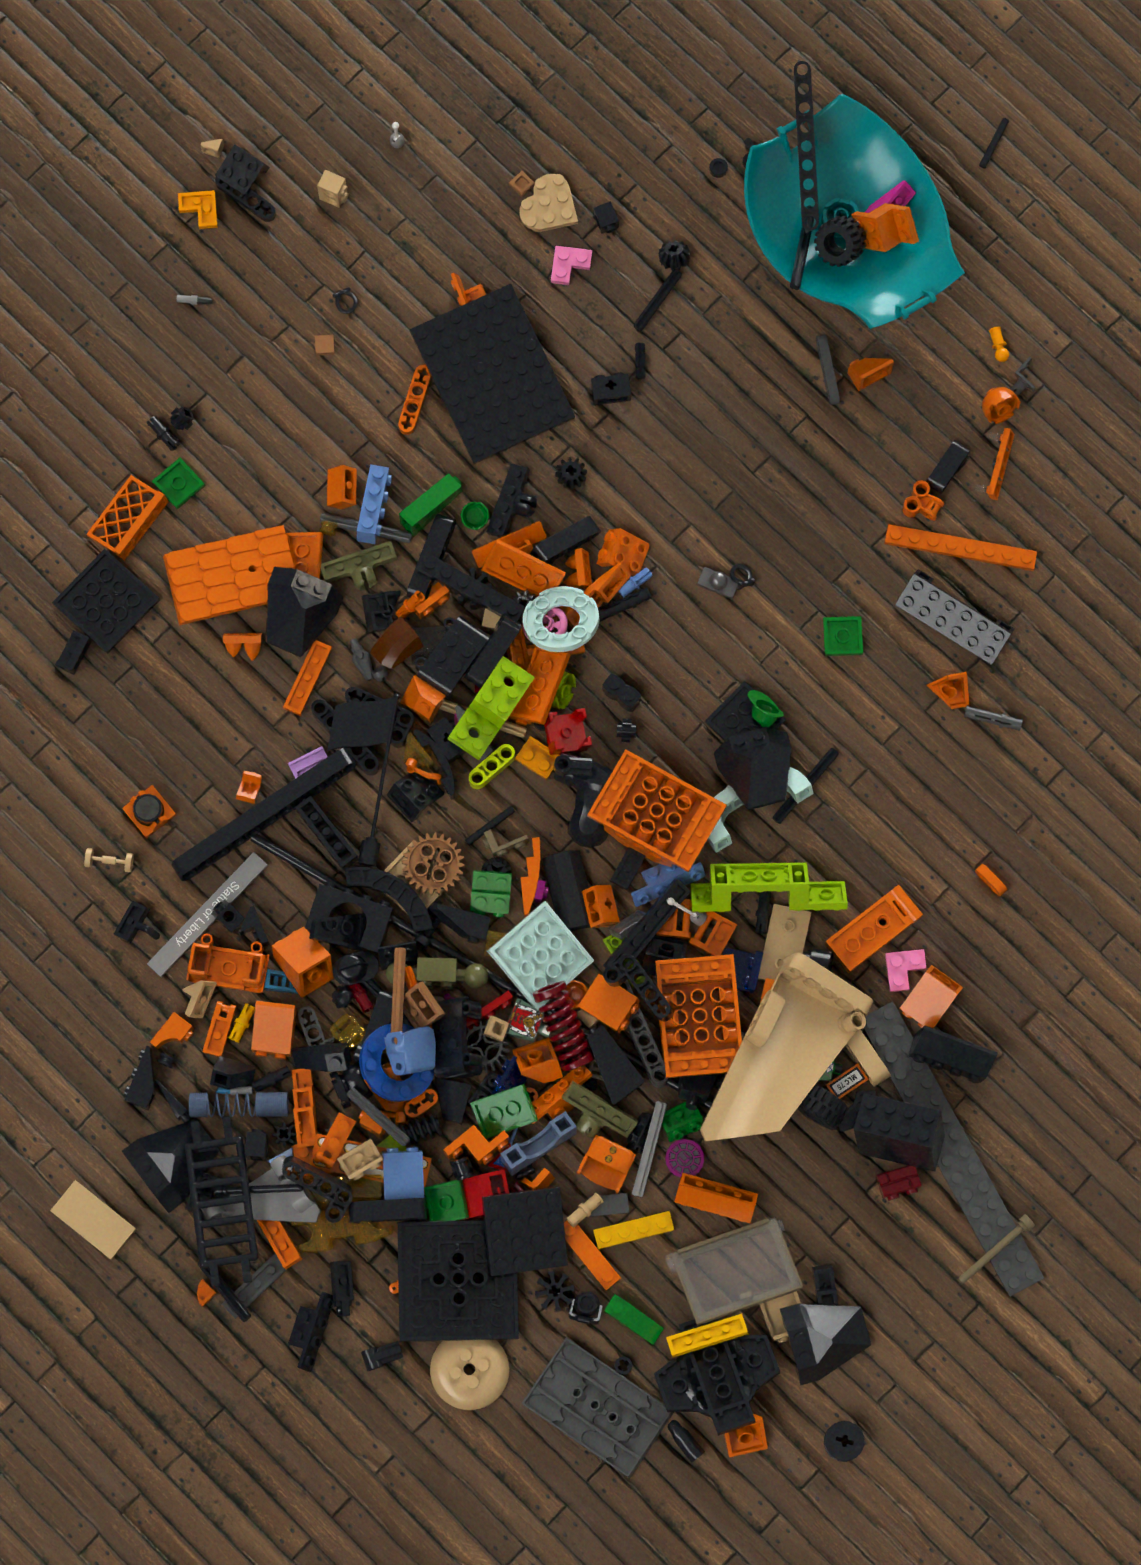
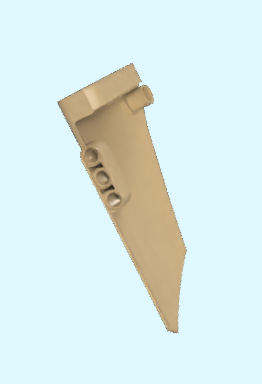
(786, 1049)

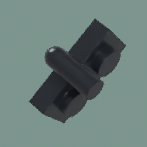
(133, 921)

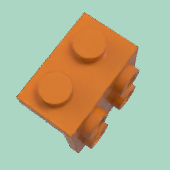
(623, 548)

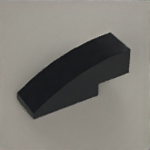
(825, 1285)

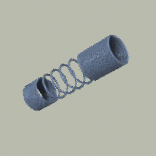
(266, 1104)

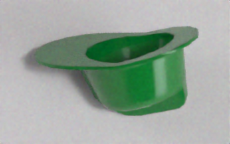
(764, 709)

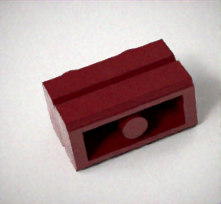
(898, 1181)

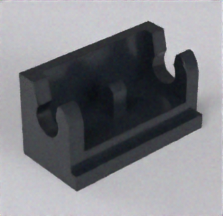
(73, 652)

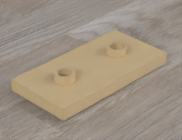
(784, 937)

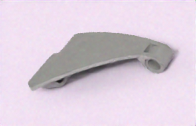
(273, 1206)

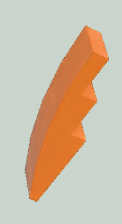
(602, 590)
(529, 883)
(304, 1107)

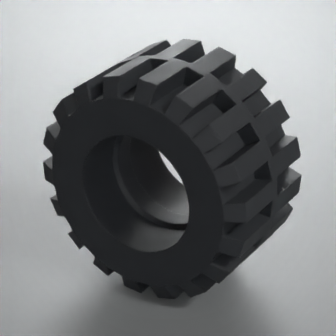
(849, 231)
(823, 1108)

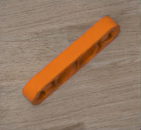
(418, 400)

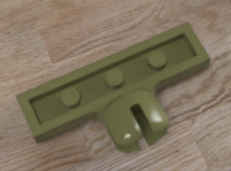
(359, 565)
(597, 1112)

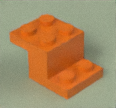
(887, 227)
(477, 1146)

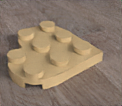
(549, 206)

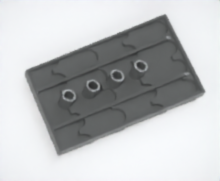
(585, 1395)

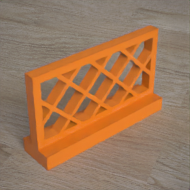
(141, 524)

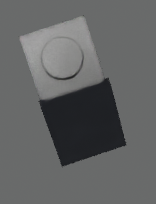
(252, 923)

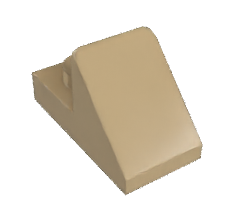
(201, 995)

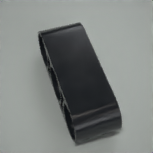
(948, 466)

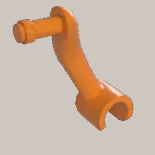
(411, 764)

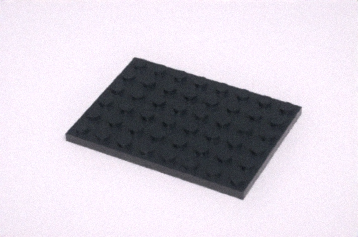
(492, 373)

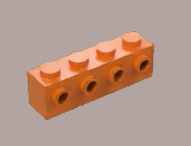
(716, 1198)

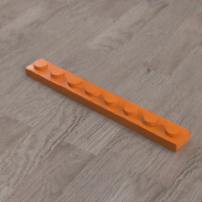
(960, 547)

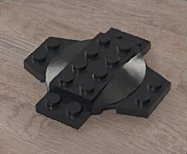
(718, 1379)

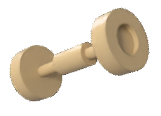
(89, 857)

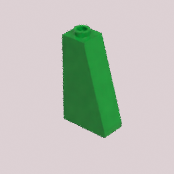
(430, 504)

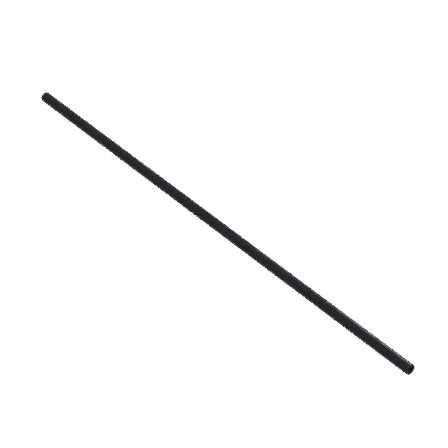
(441, 947)

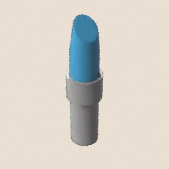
(240, 1090)

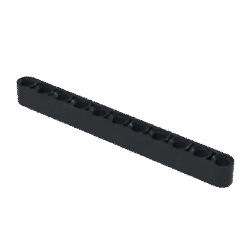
(263, 814)

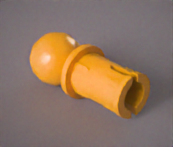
(1001, 353)

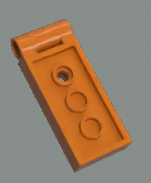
(866, 936)

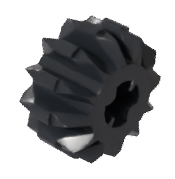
(674, 255)
(564, 476)

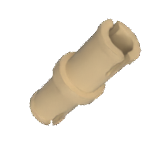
(584, 1210)

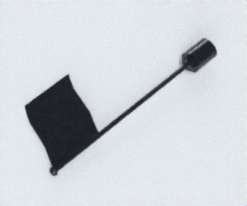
(363, 726)

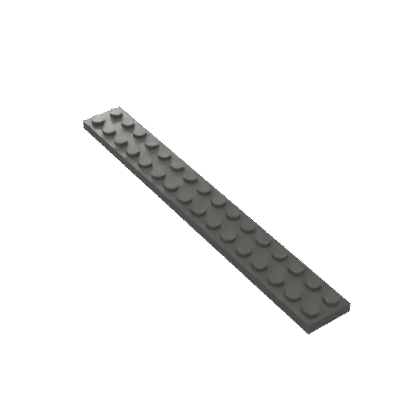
(957, 1157)

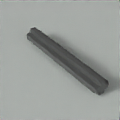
(378, 1116)

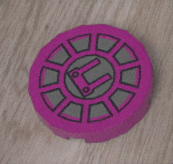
(684, 1157)

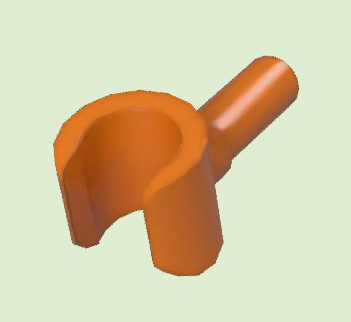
(399, 1117)

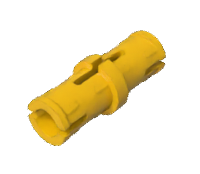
(241, 1023)

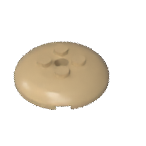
(473, 1390)

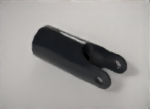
(685, 1441)

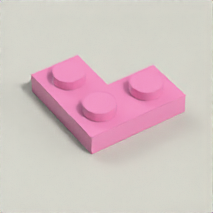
(568, 258)
(899, 963)

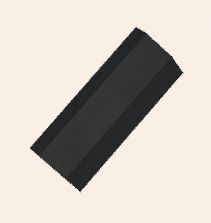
(566, 882)

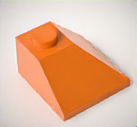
(869, 371)
(422, 699)
(538, 1061)
(746, 1439)

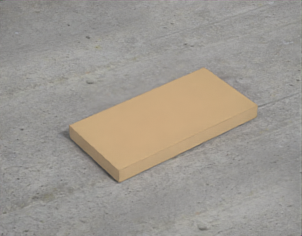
(93, 1219)

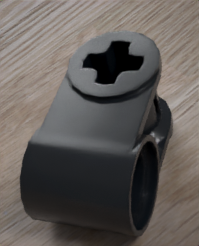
(462, 1168)

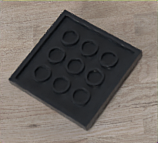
(106, 601)
(524, 1231)

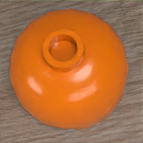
(1000, 404)

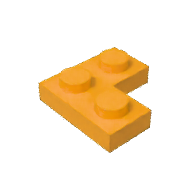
(202, 202)

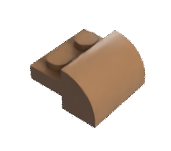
(421, 1006)

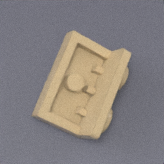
(360, 1159)

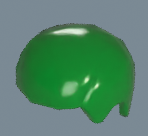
(474, 515)

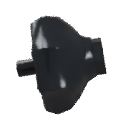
(342, 996)

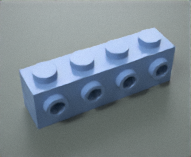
(372, 505)

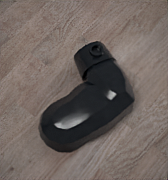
(581, 828)

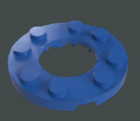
(376, 1078)

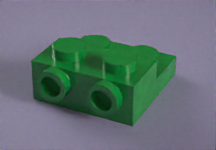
(491, 893)

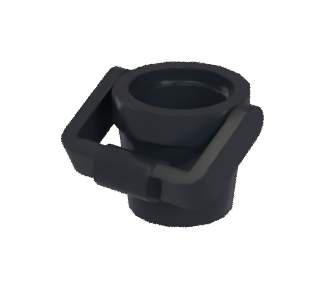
(586, 1306)

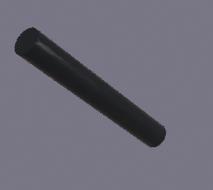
(994, 142)
(490, 825)

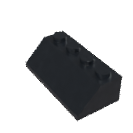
(952, 1054)

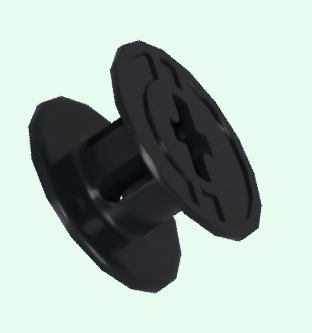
(835, 1448)

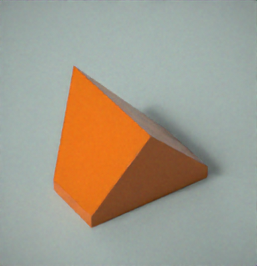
(952, 690)

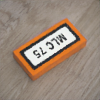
(847, 1081)

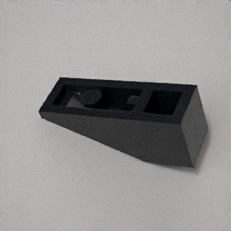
(464, 923)
(323, 1057)

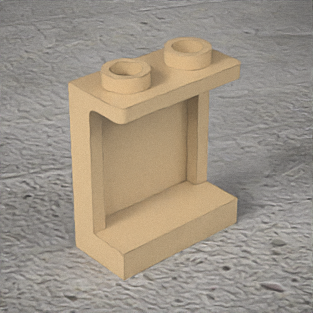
(773, 1317)

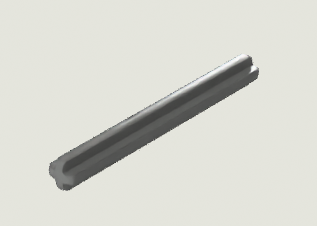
(351, 524)

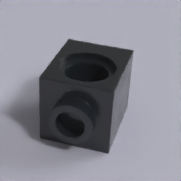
(606, 218)
(232, 921)

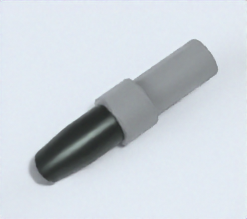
(194, 299)

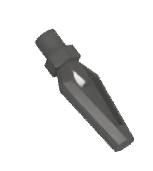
(361, 660)

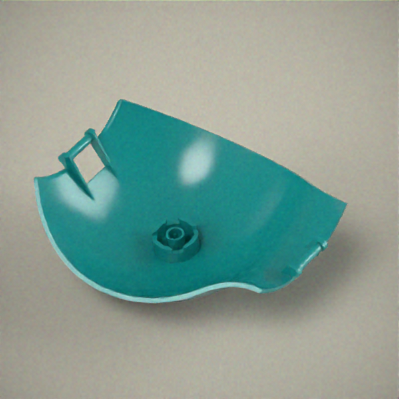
(855, 165)

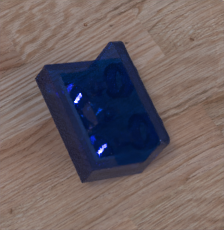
(510, 1078)

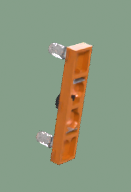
(999, 464)

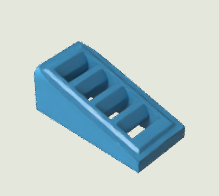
(274, 987)

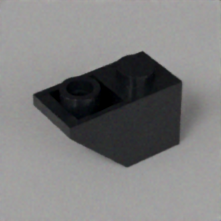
(232, 1074)

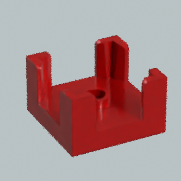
(566, 732)

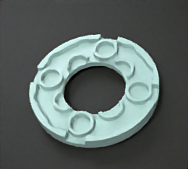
(557, 597)

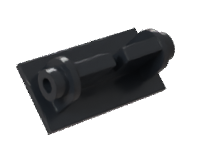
(637, 1138)

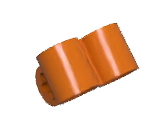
(923, 502)

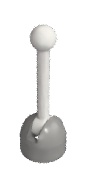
(396, 136)
(696, 917)

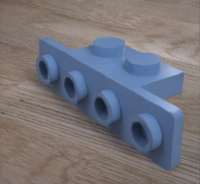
(660, 877)

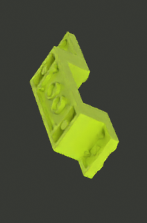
(767, 877)

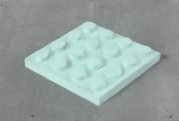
(540, 953)

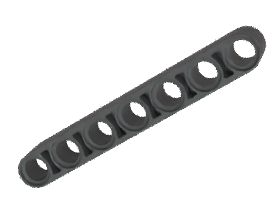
(648, 1050)

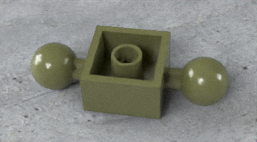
(444, 974)

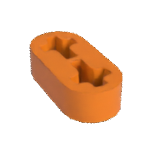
(991, 880)
(418, 1100)

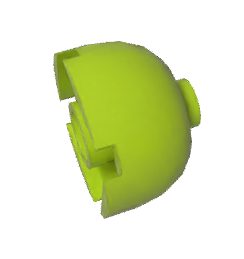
(563, 693)

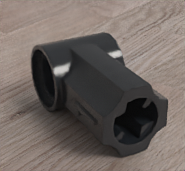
(576, 766)
(377, 1357)

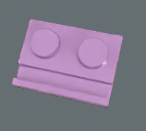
(307, 761)

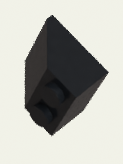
(663, 949)

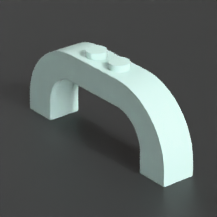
(798, 787)

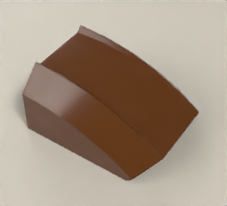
(396, 644)

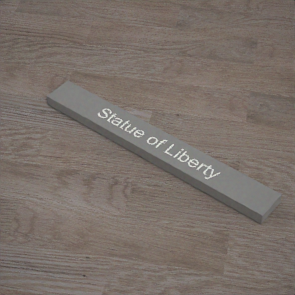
(203, 919)

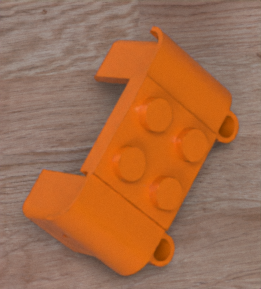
(228, 966)

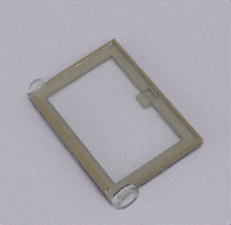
(735, 1270)

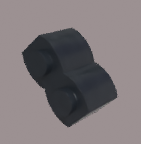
(617, 690)

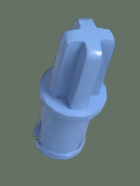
(635, 581)

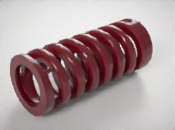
(554, 991)

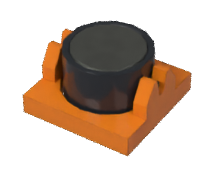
(148, 810)

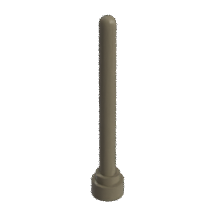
(1024, 1224)

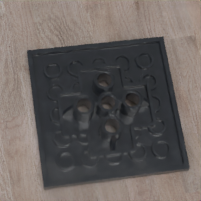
(429, 1308)

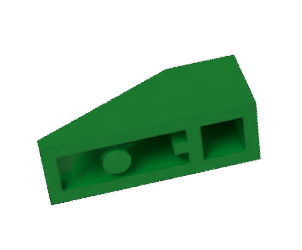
(633, 1319)

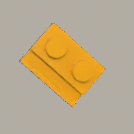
(537, 758)

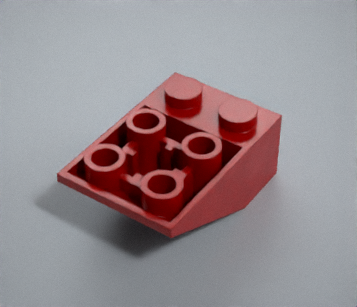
(483, 1185)

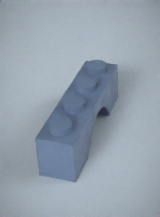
(525, 1153)

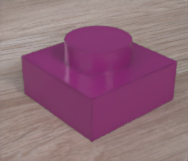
(541, 891)

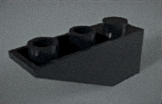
(143, 1084)

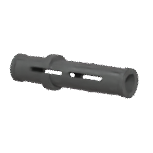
(993, 718)

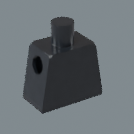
(695, 1089)

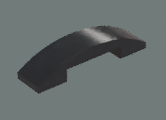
(426, 742)

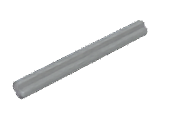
(649, 1149)

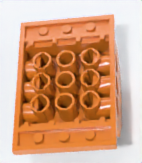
(656, 812)
(705, 1016)

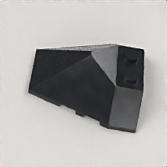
(298, 609)
(756, 766)
(163, 1164)
(823, 1337)

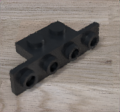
(309, 1330)

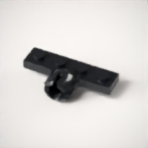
(511, 501)

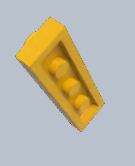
(633, 1230)
(707, 1335)

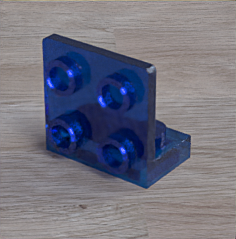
(746, 968)

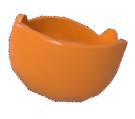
(577, 991)

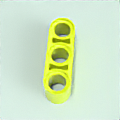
(489, 775)

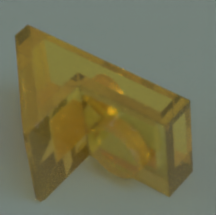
(414, 749)

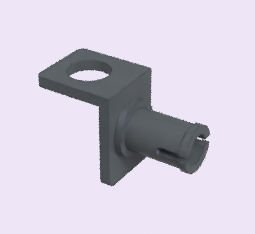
(1022, 382)

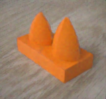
(581, 562)
(251, 642)

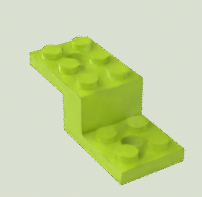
(491, 708)

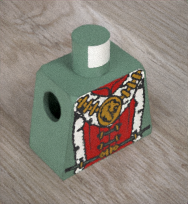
(526, 1022)

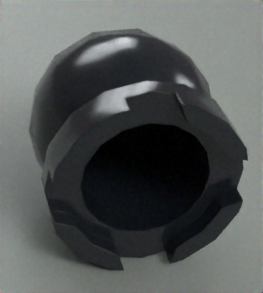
(349, 1079)

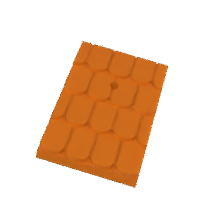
(225, 573)

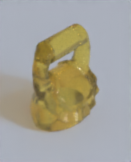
(352, 1033)

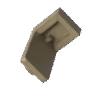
(490, 843)

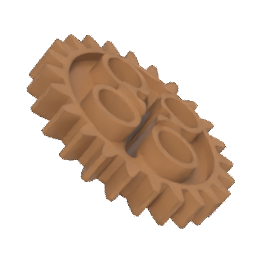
(416, 859)

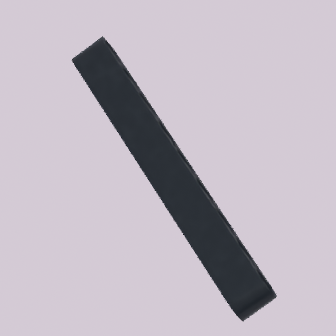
(801, 137)

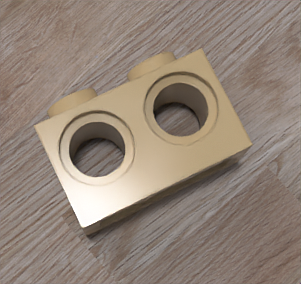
(332, 189)

